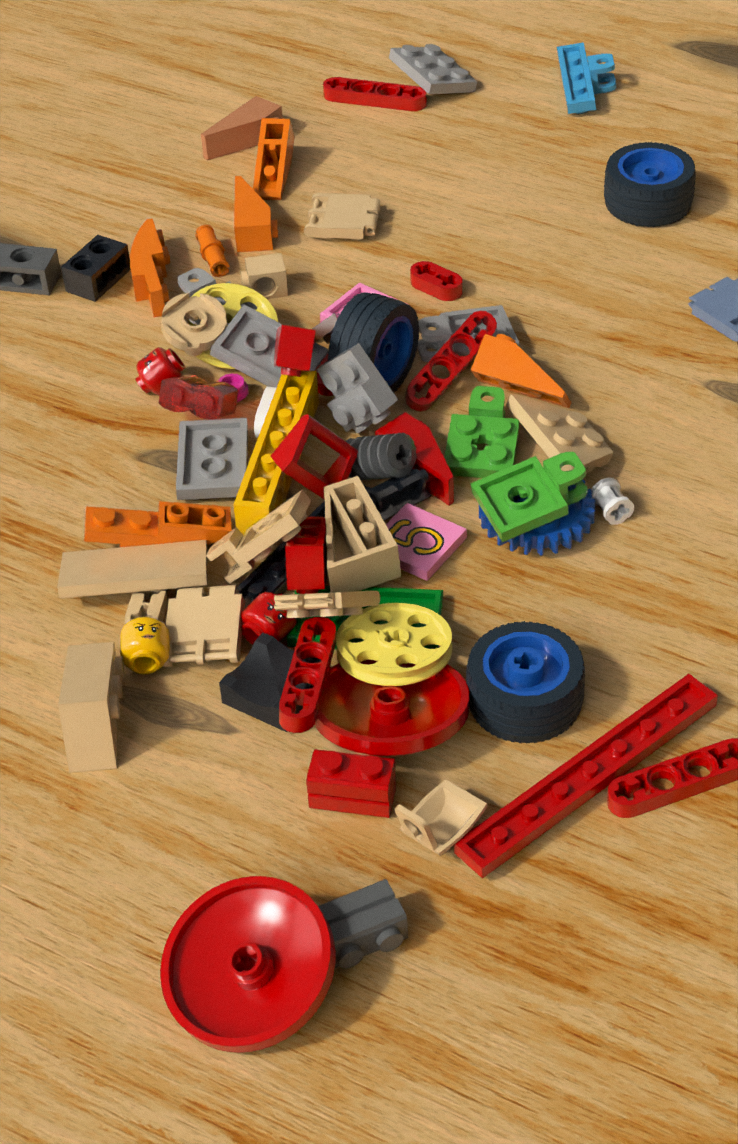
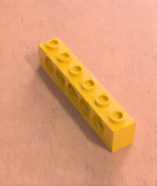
(264, 483)

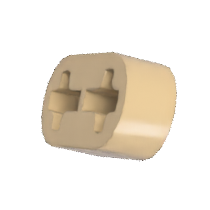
(139, 608)

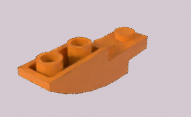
(148, 267)
(170, 524)

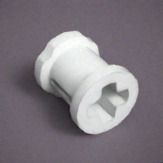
(609, 497)

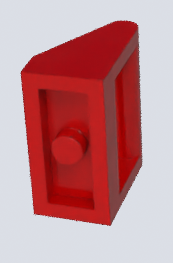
(290, 449)

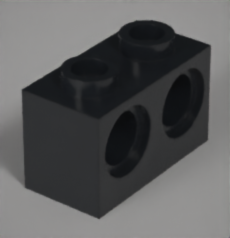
(96, 268)

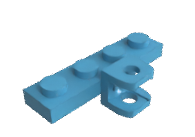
(584, 78)

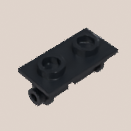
(396, 492)

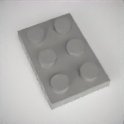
(432, 69)
(250, 346)
(211, 458)

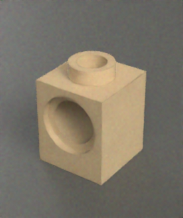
(274, 273)

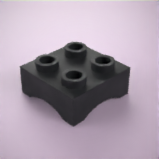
(260, 679)

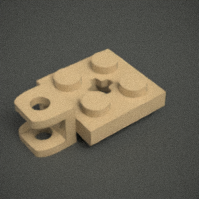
(257, 540)

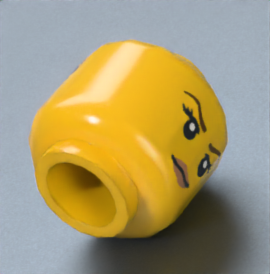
(145, 645)

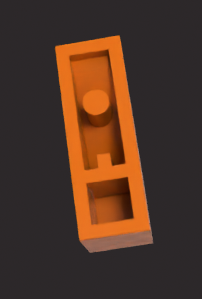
(273, 158)
(252, 220)
(507, 366)

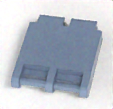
(718, 307)

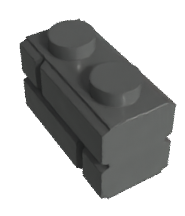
(365, 923)

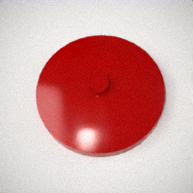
(392, 718)
(248, 964)

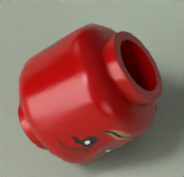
(156, 367)
(262, 617)

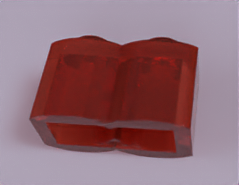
(197, 396)

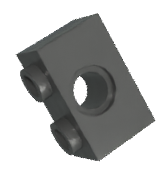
(28, 269)

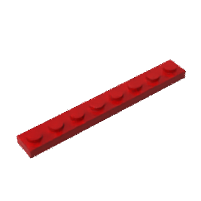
(584, 775)

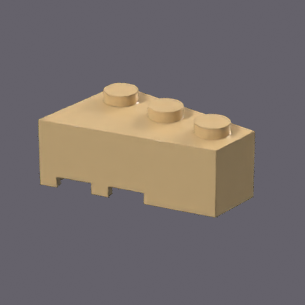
(357, 539)
(91, 706)

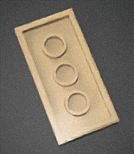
(133, 569)

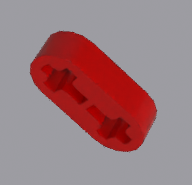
(436, 281)

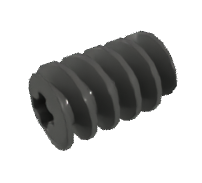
(383, 456)

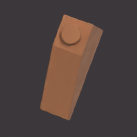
(238, 129)

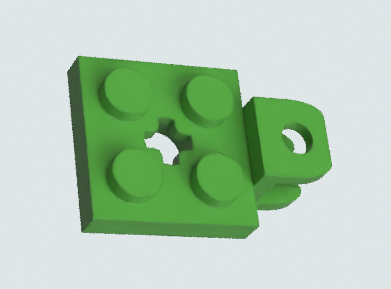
(483, 425)
(545, 491)

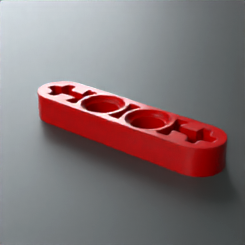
(374, 94)
(450, 360)
(307, 673)
(677, 772)

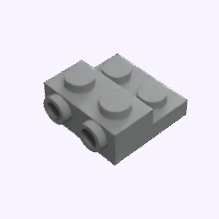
(358, 390)

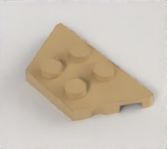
(561, 431)

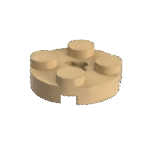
(193, 338)

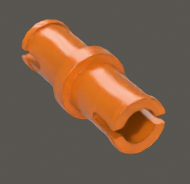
(212, 250)

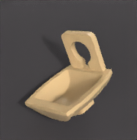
(441, 817)

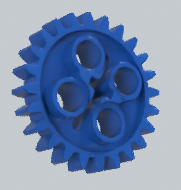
(554, 533)

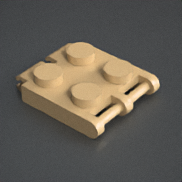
(342, 216)
(326, 603)
(205, 625)

